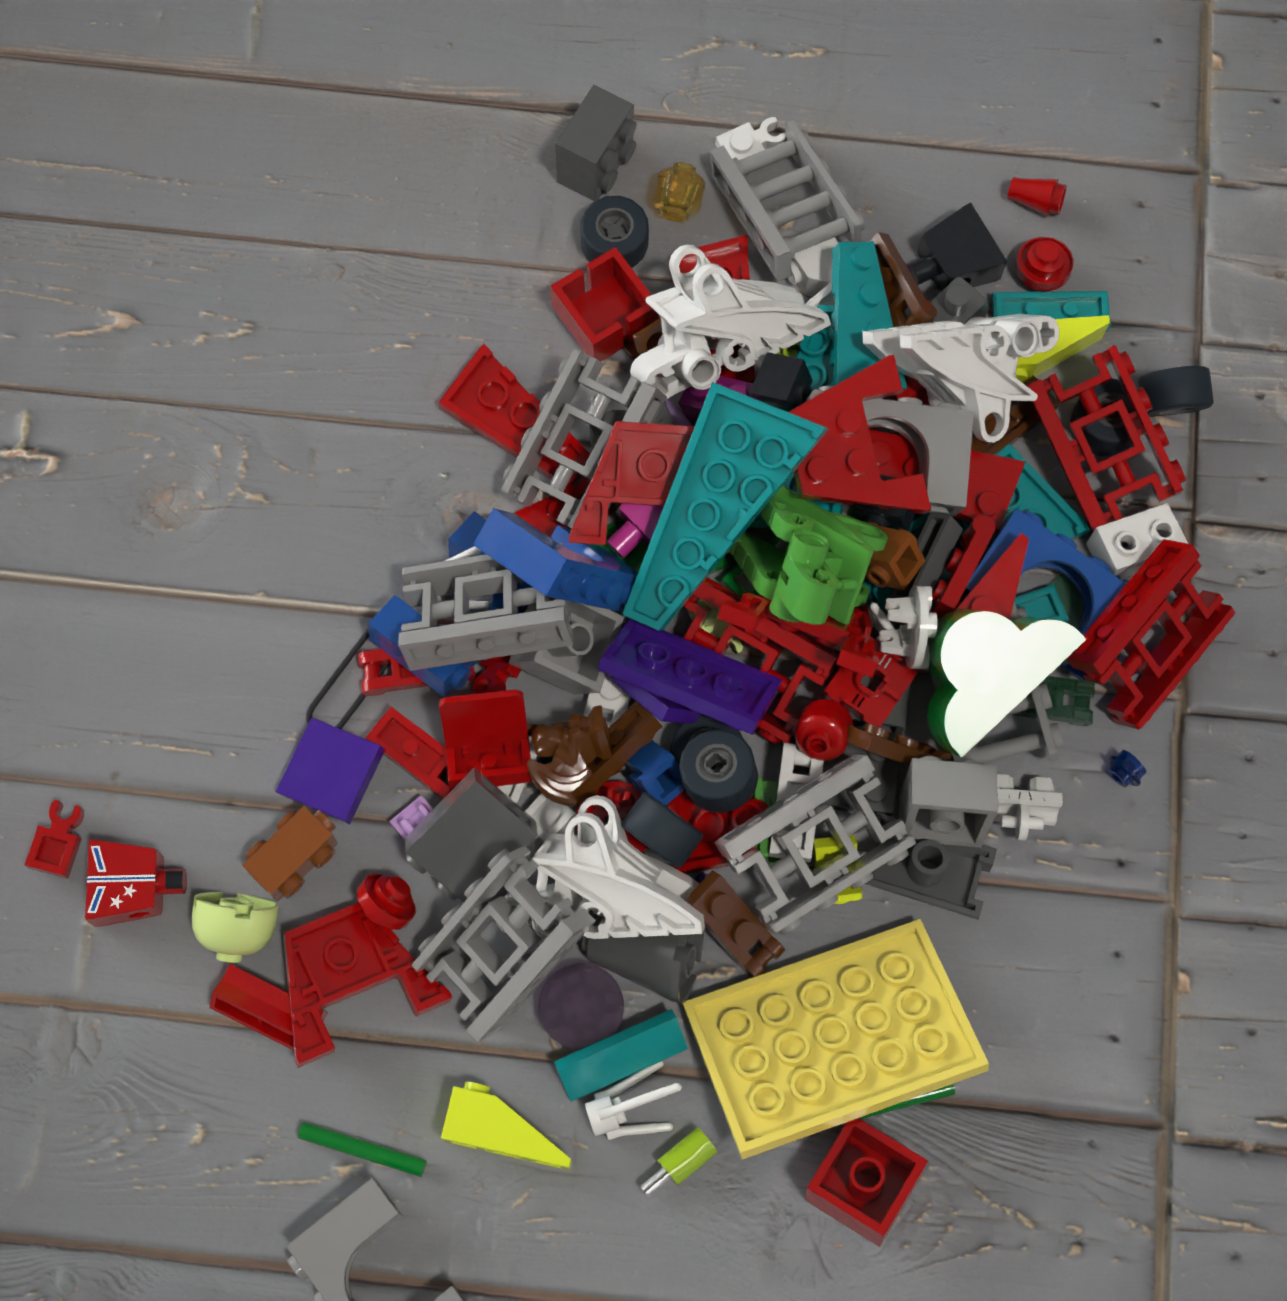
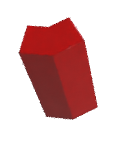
(255, 1005)

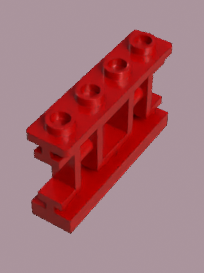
(1077, 451)
(1132, 616)
(797, 642)

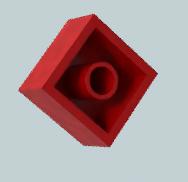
(865, 1180)

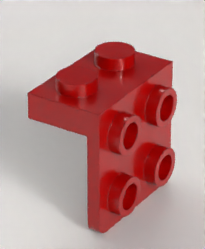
(486, 734)

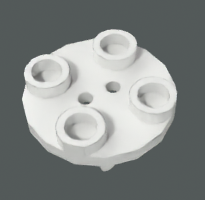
(918, 626)

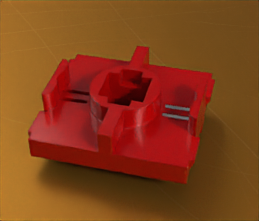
(877, 704)

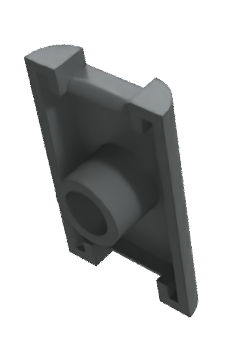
(948, 885)

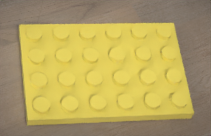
(833, 1038)

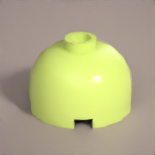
(233, 924)

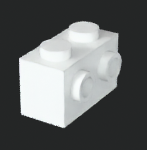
(1131, 540)

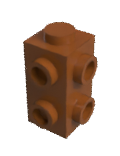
(897, 562)
(291, 852)

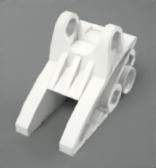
(732, 311)
(969, 362)
(613, 880)

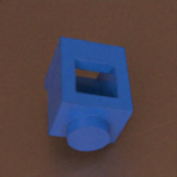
(656, 773)

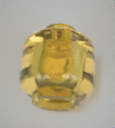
(678, 192)

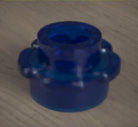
(1126, 769)

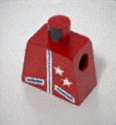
(127, 883)

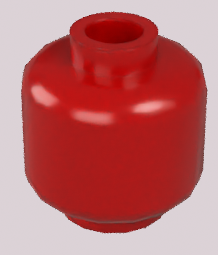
(824, 727)

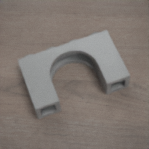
(940, 440)
(333, 1242)

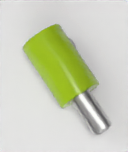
(681, 1161)

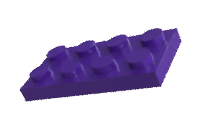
(690, 675)

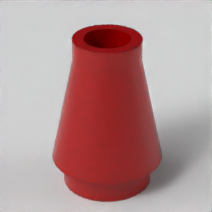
(1038, 194)

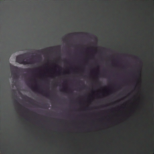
(580, 1006)

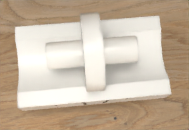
(1027, 807)

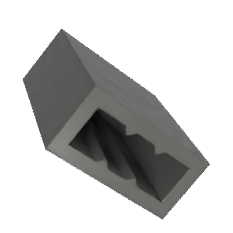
(467, 833)

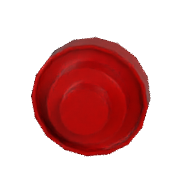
(1044, 264)
(386, 900)

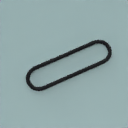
(344, 720)

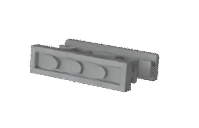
(556, 421)
(480, 633)
(798, 813)
(522, 967)

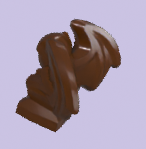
(572, 748)

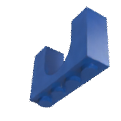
(1058, 553)
(558, 571)
(387, 623)

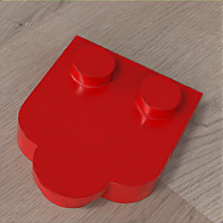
(712, 826)

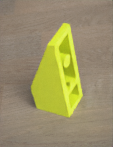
(1074, 336)
(491, 1126)

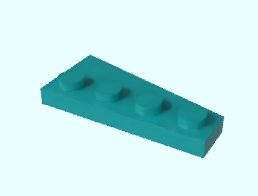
(858, 308)

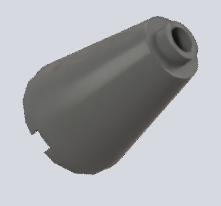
(651, 962)

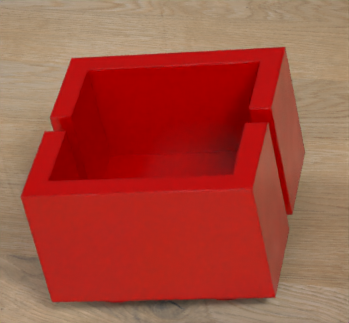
(609, 310)

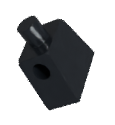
(958, 249)

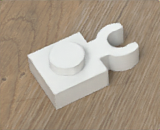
(745, 141)
(549, 818)

